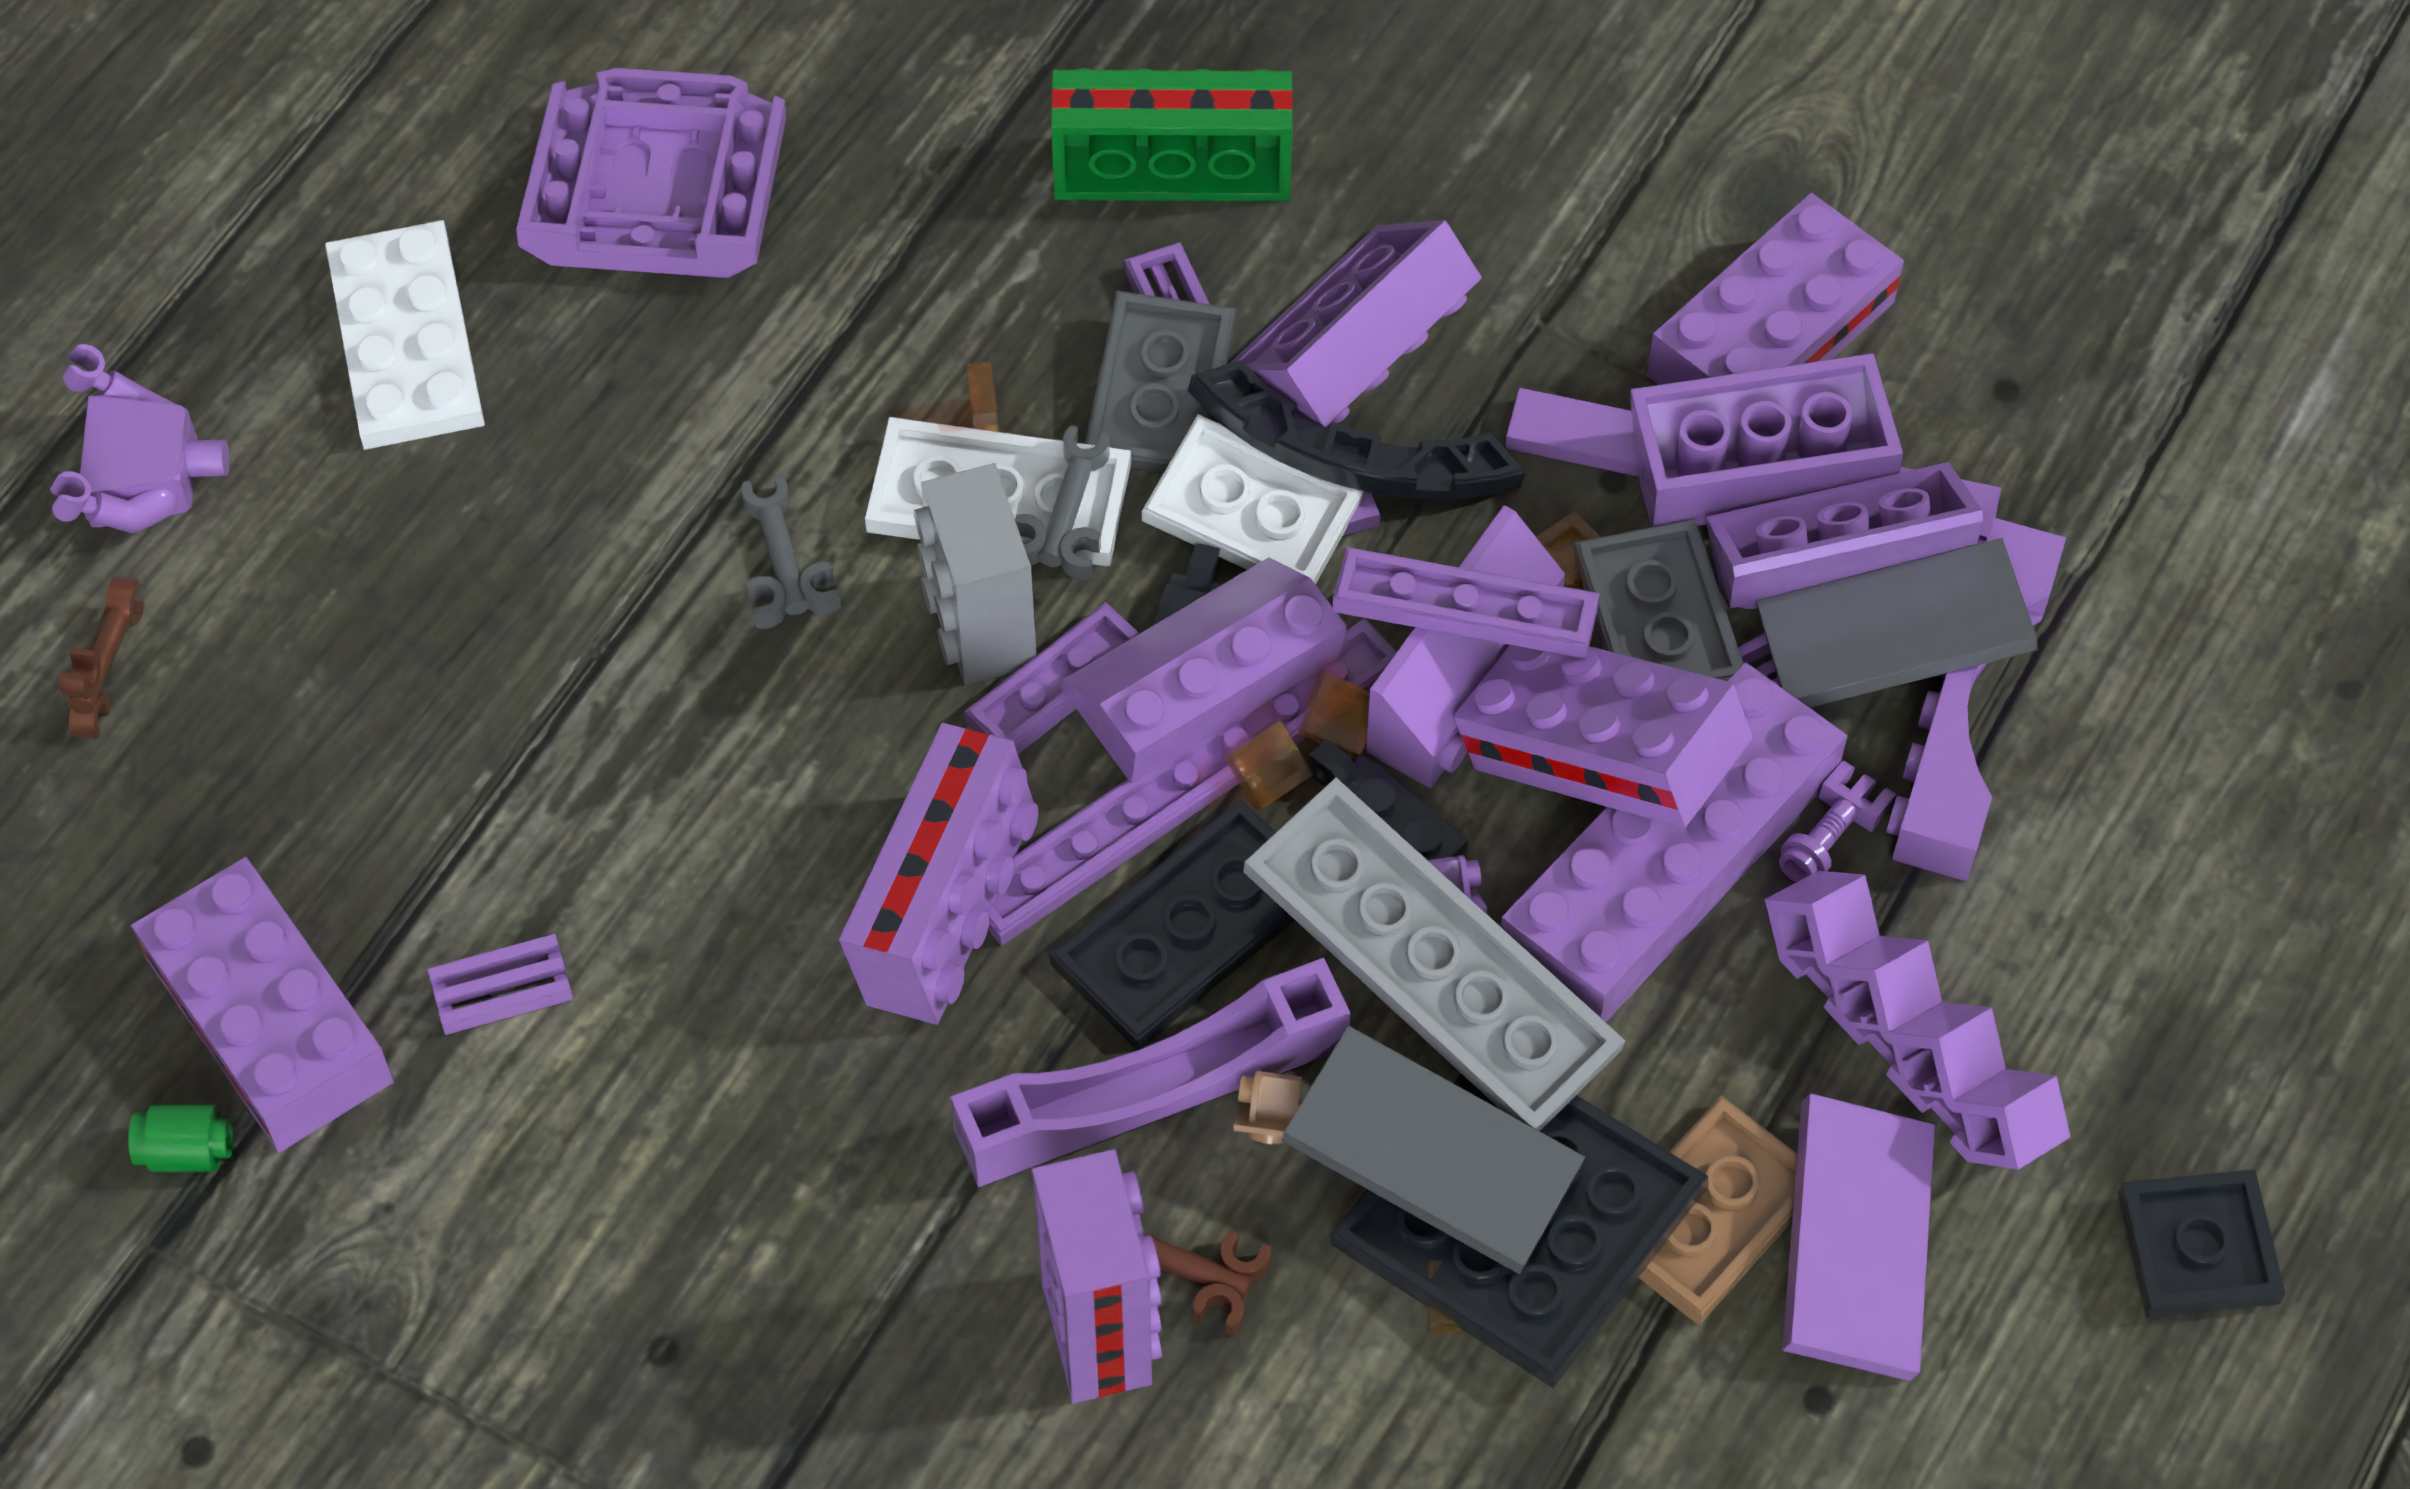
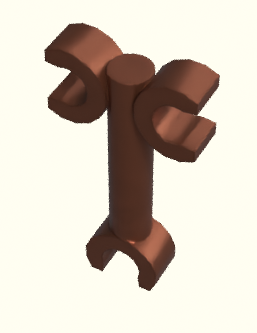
(93, 665)
(1223, 1283)

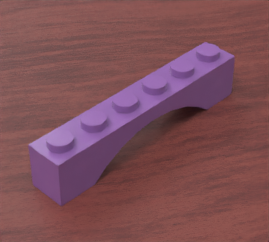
(1949, 798)
(1054, 1113)

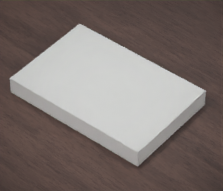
(1248, 503)

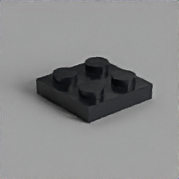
(2201, 1243)

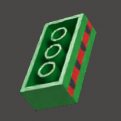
(1172, 135)

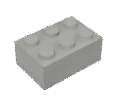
(976, 574)

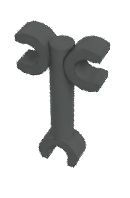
(1059, 542)
(790, 590)

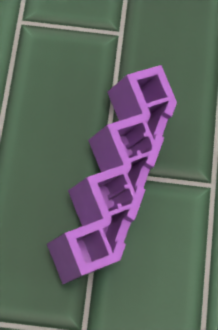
(1936, 1049)

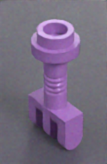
(1808, 853)

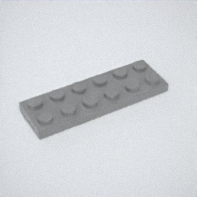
(1433, 956)

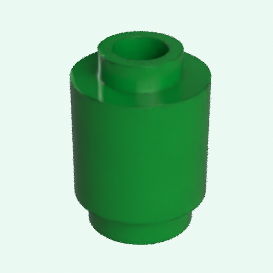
(180, 1138)

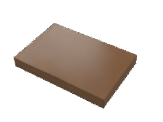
(1734, 1218)

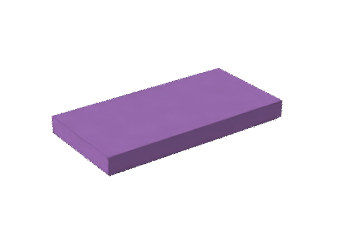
(1859, 1238)

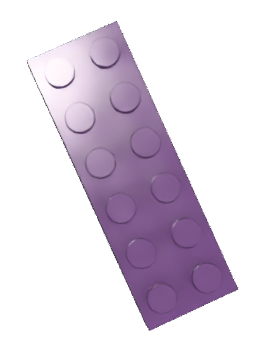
(1643, 885)

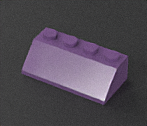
(1362, 317)
(1761, 437)
(1840, 533)
(1206, 666)
(1437, 671)

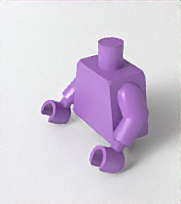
(135, 452)

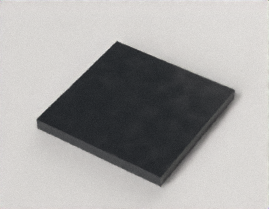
(1586, 1261)

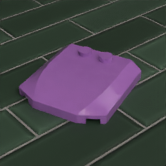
(653, 174)

